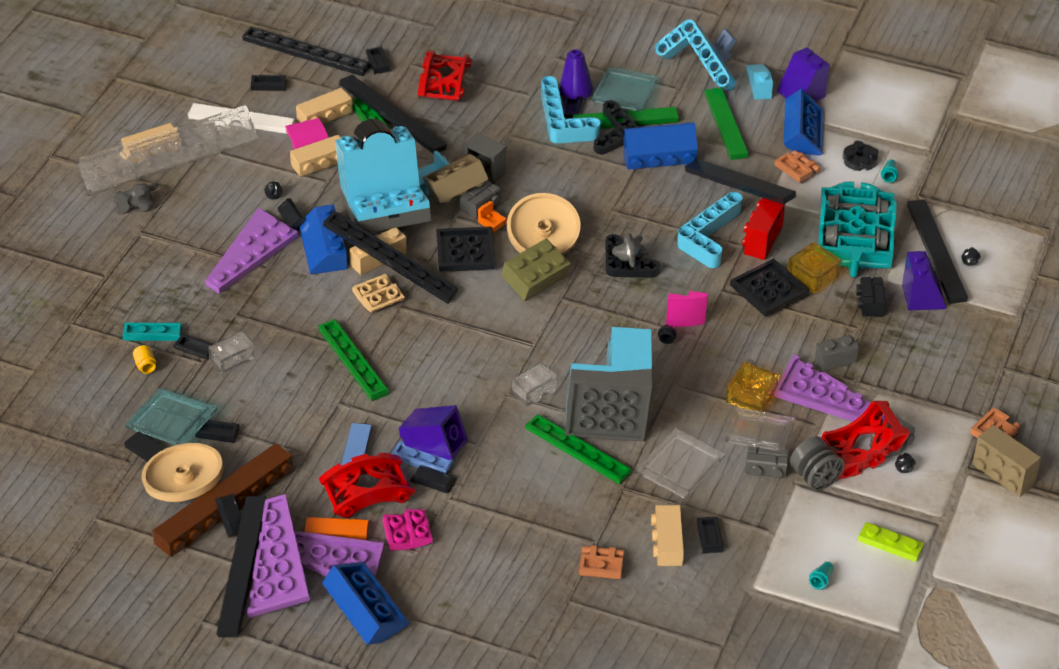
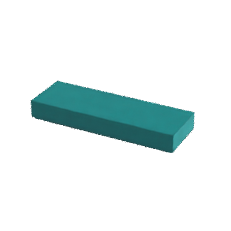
(151, 331)

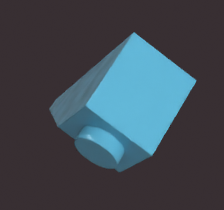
(760, 81)

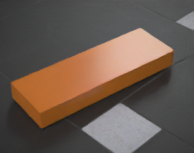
(338, 527)

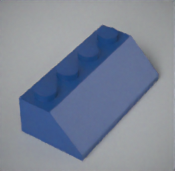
(803, 124)
(660, 146)
(322, 247)
(364, 602)

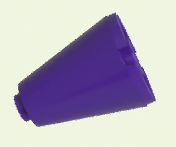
(575, 76)

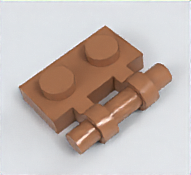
(797, 165)
(998, 419)
(601, 562)

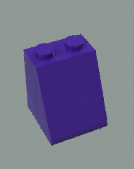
(805, 72)
(921, 283)
(434, 431)

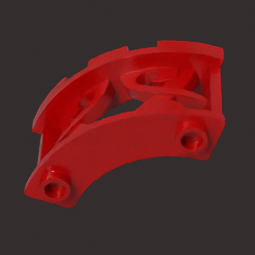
(434, 61)
(868, 423)
(391, 487)

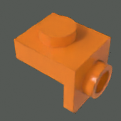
(490, 218)

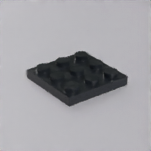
(465, 249)
(769, 287)

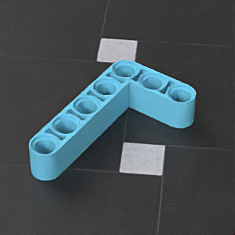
(701, 50)
(562, 129)
(694, 234)

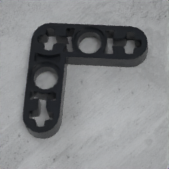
(619, 131)
(614, 264)

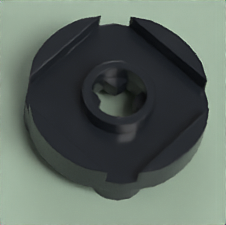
(868, 156)

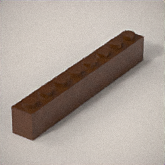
(203, 512)

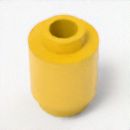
(144, 359)

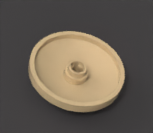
(543, 217)
(182, 472)

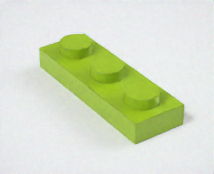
(891, 541)

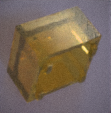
(814, 267)
(752, 387)

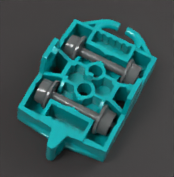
(861, 224)

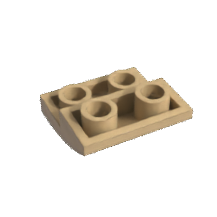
(377, 293)

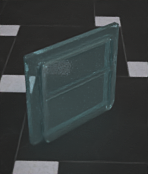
(625, 87)
(171, 417)

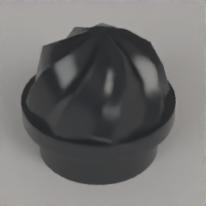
(273, 190)
(971, 257)
(667, 334)
(905, 463)

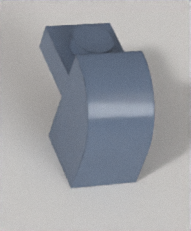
(724, 44)

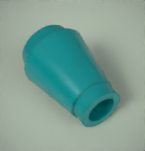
(889, 171)
(821, 575)

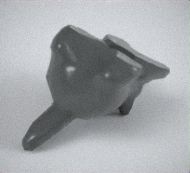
(138, 196)
(630, 249)

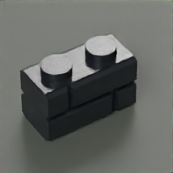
(871, 297)

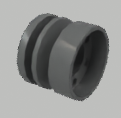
(816, 463)

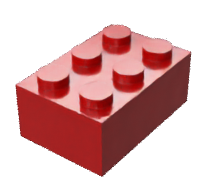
(763, 228)

